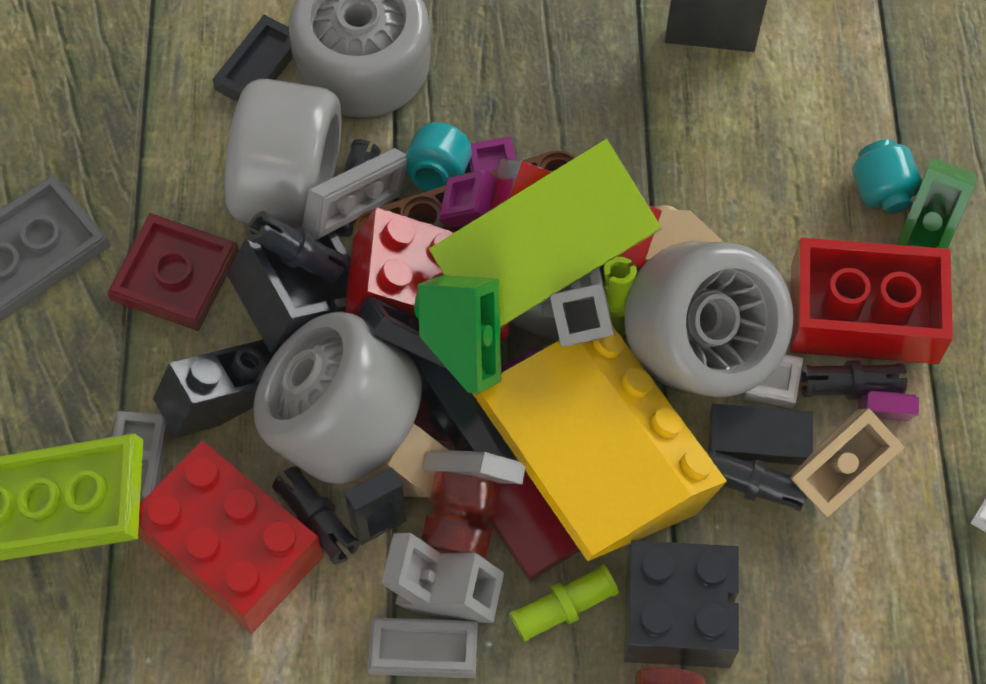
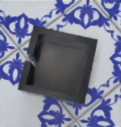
(282, 296)
(681, 604)

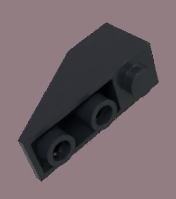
(211, 387)
(458, 412)

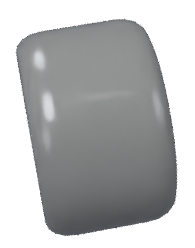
(362, 51)
(279, 148)
(709, 318)
(337, 398)

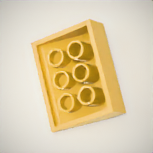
(601, 443)

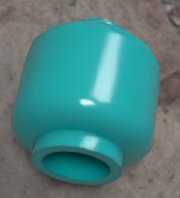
(436, 155)
(886, 176)

